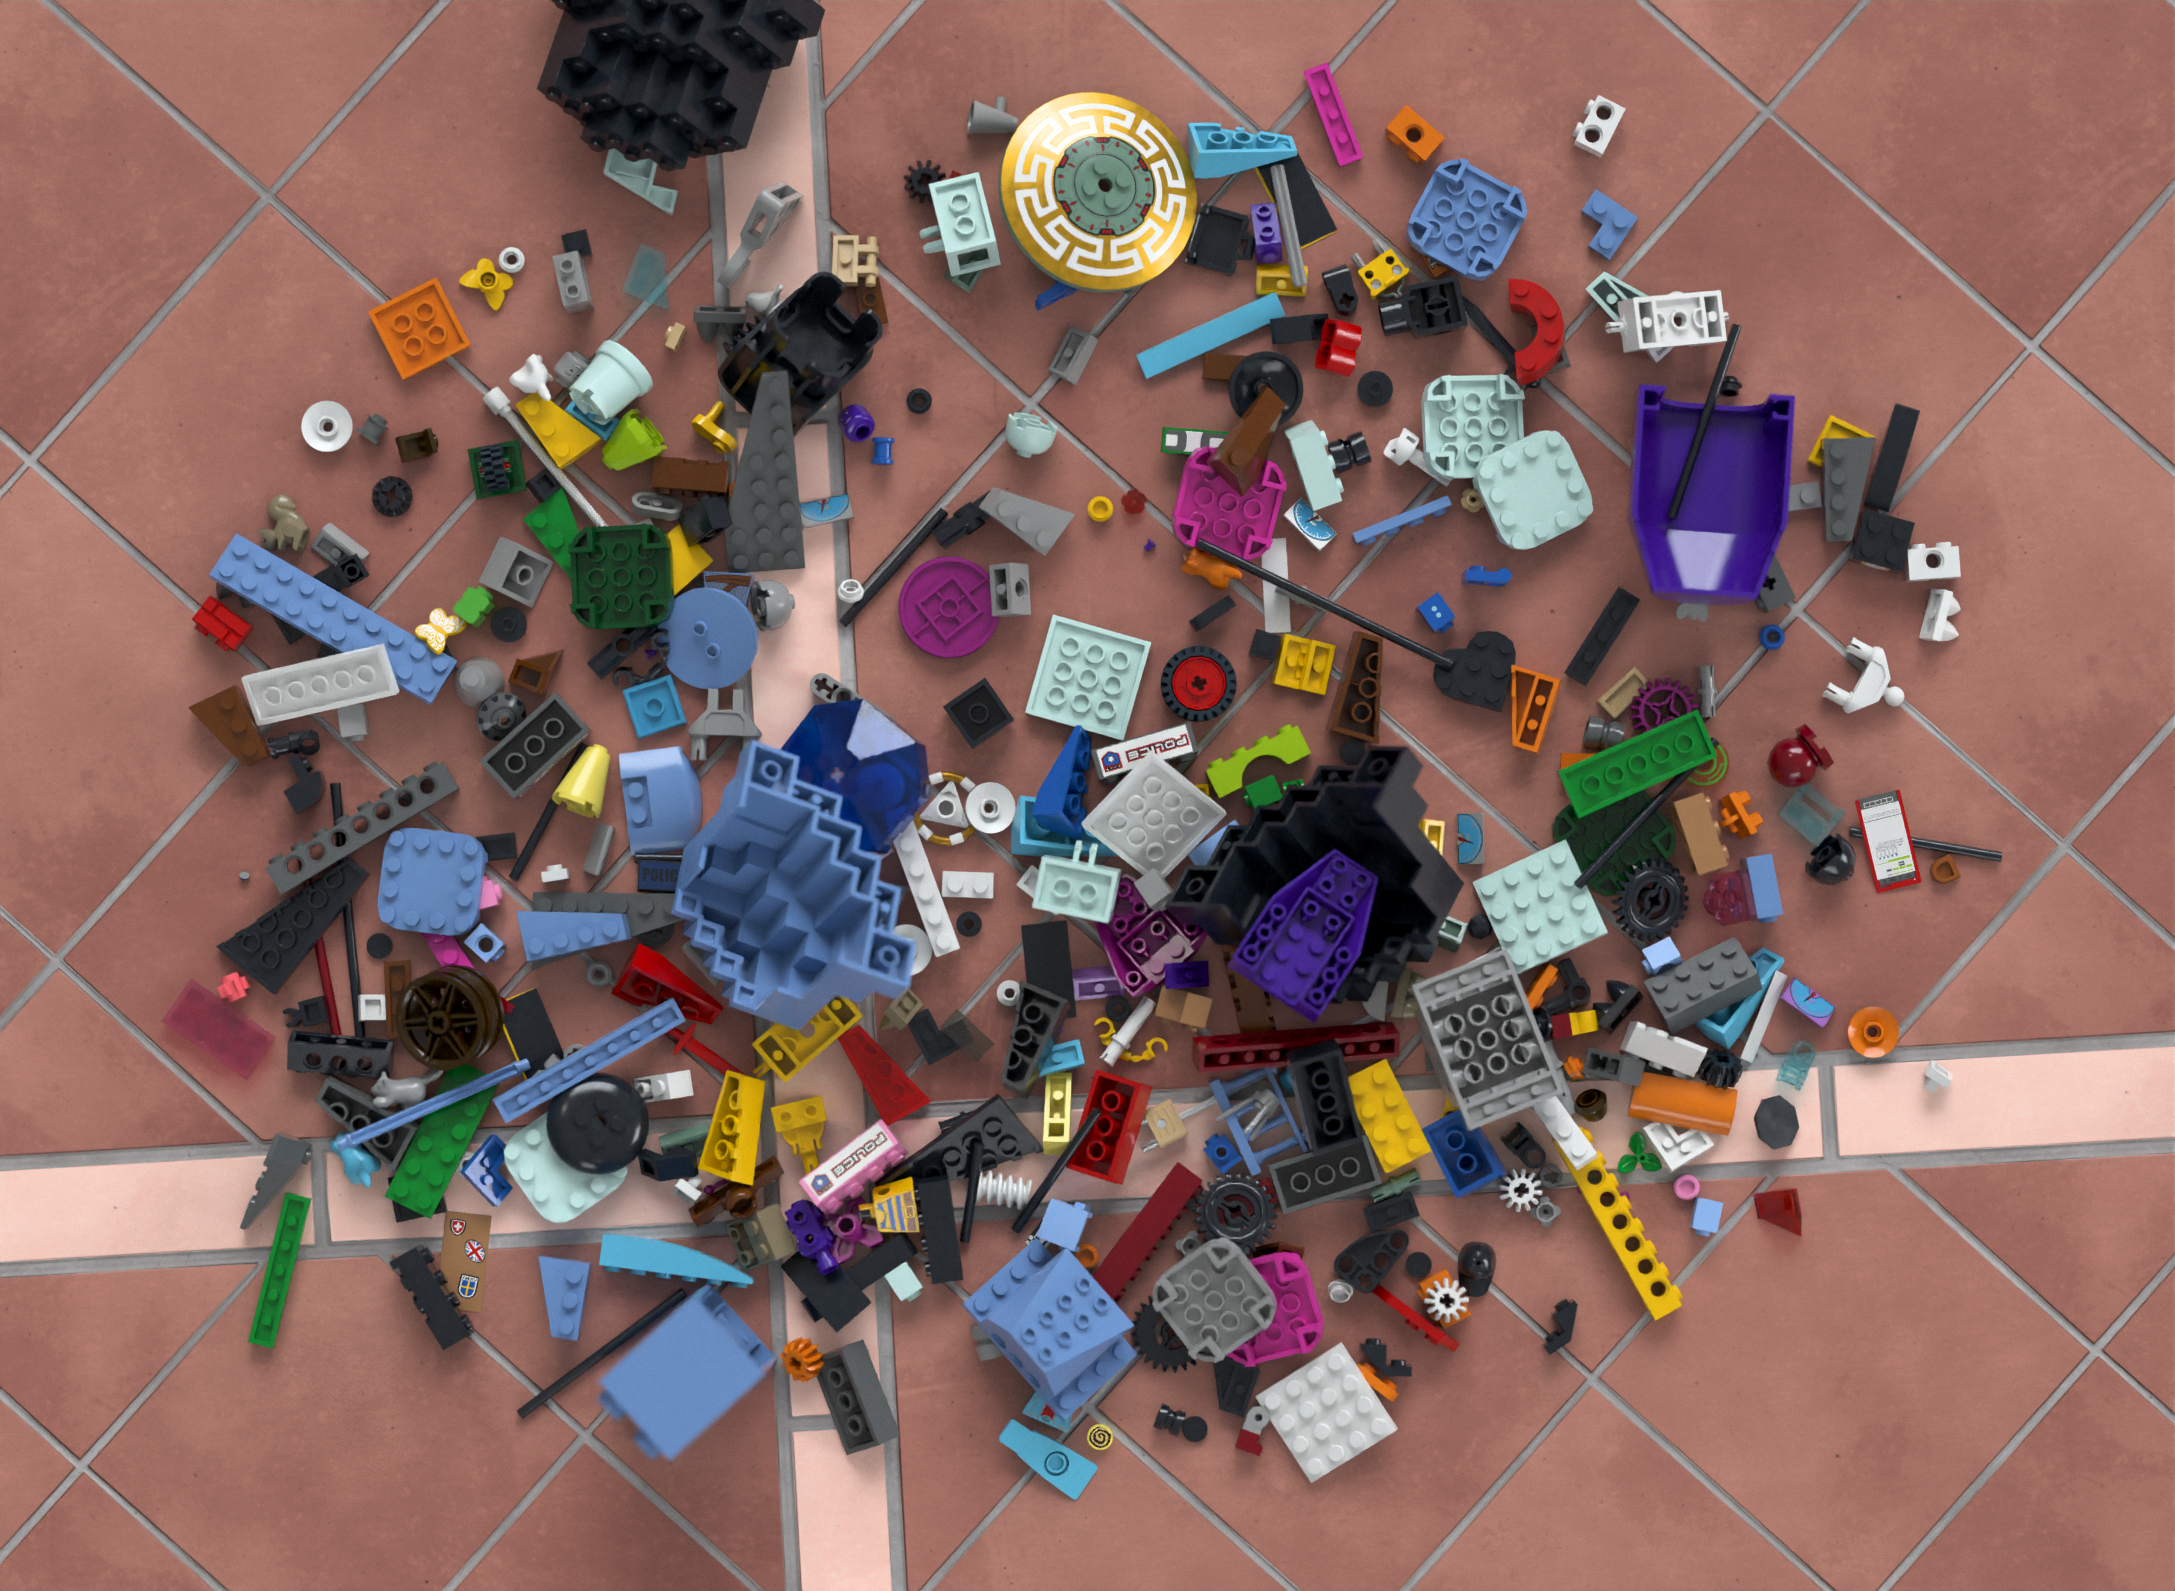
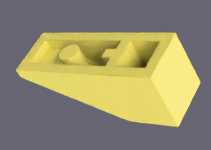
(1057, 1113)

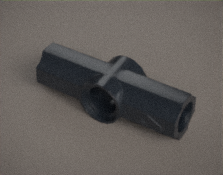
(962, 523)
(610, 658)

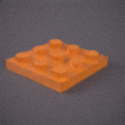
(419, 328)

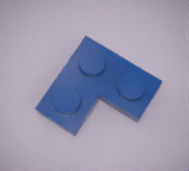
(483, 1173)

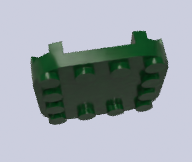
(622, 576)
(1597, 830)

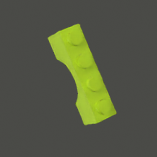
(1286, 746)

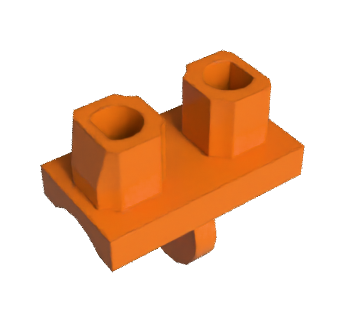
(1736, 816)

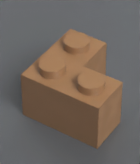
(1183, 1008)

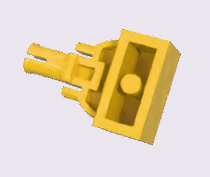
(802, 1124)

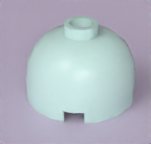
(1028, 434)

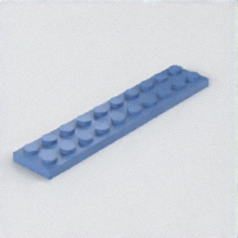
(329, 615)

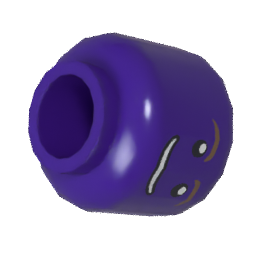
(856, 423)

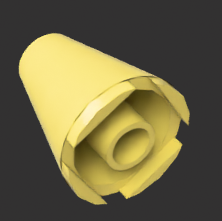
(585, 783)

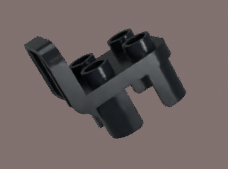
(808, 339)

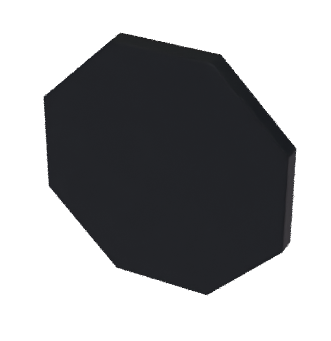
(1776, 1122)

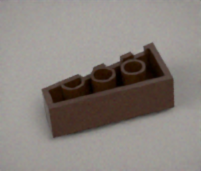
(1359, 690)

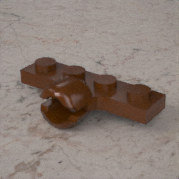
(737, 1196)

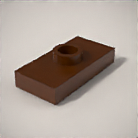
(871, 298)

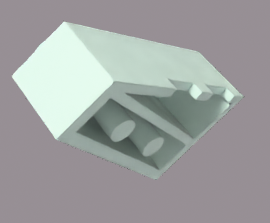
(1609, 290)
(1314, 464)

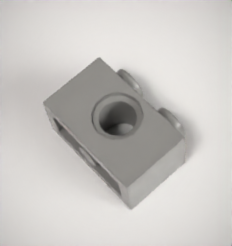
(1010, 590)

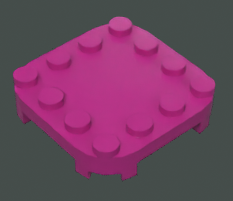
(1217, 513)
(1298, 1319)

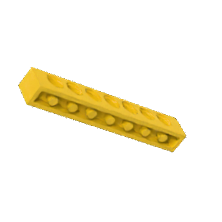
(1656, 1305)

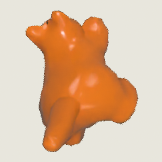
(1211, 567)

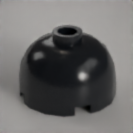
(1832, 861)

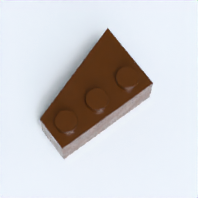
(691, 477)
(233, 724)

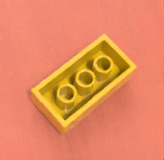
(1386, 1116)

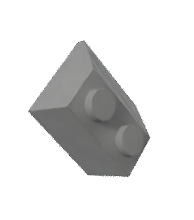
(516, 571)

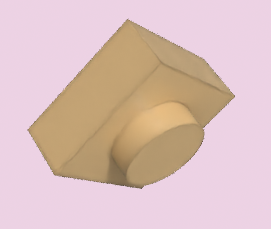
(674, 336)

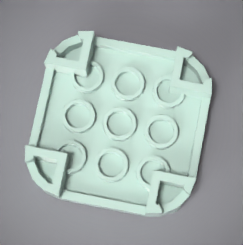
(1468, 420)
(1533, 490)
(550, 1184)

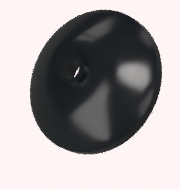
(1273, 371)

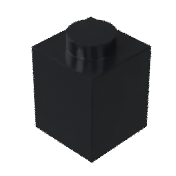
(1264, 645)

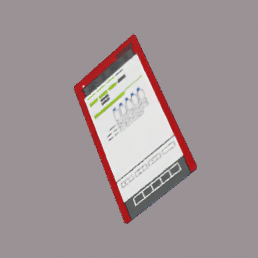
(1888, 841)

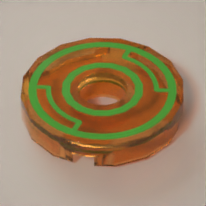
(1714, 774)

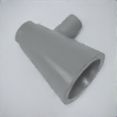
(987, 120)

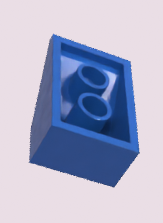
(1463, 1155)

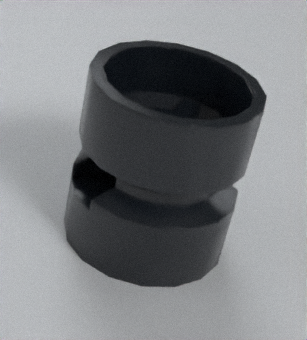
(1349, 452)

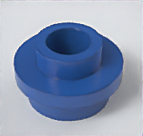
(1780, 637)

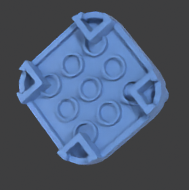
(1466, 219)
(431, 881)

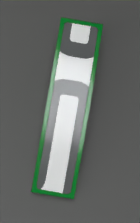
(1184, 441)

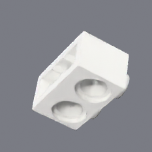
(1602, 128)

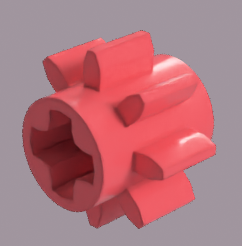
(233, 987)

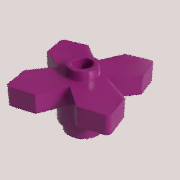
(861, 1233)

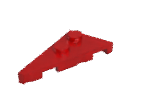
(1416, 1321)

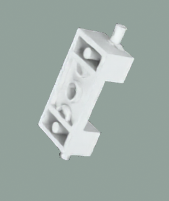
(1650, 324)

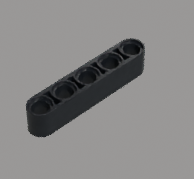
(874, 1266)

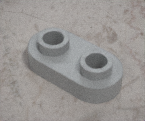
(656, 506)

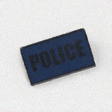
(658, 876)

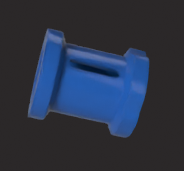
(882, 451)

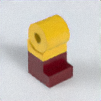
(1573, 1023)

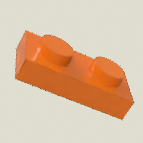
(1545, 978)

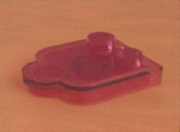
(1731, 898)

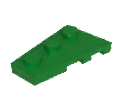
(555, 527)

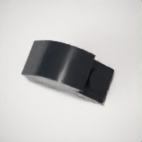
(309, 789)

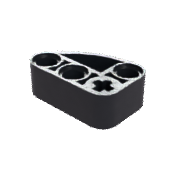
(1362, 1256)

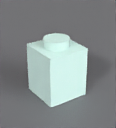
(904, 1282)

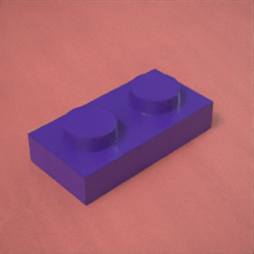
(1186, 974)

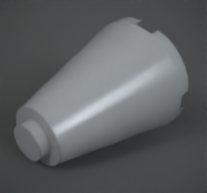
(478, 680)

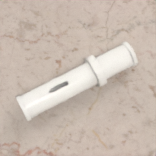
(1128, 1031)

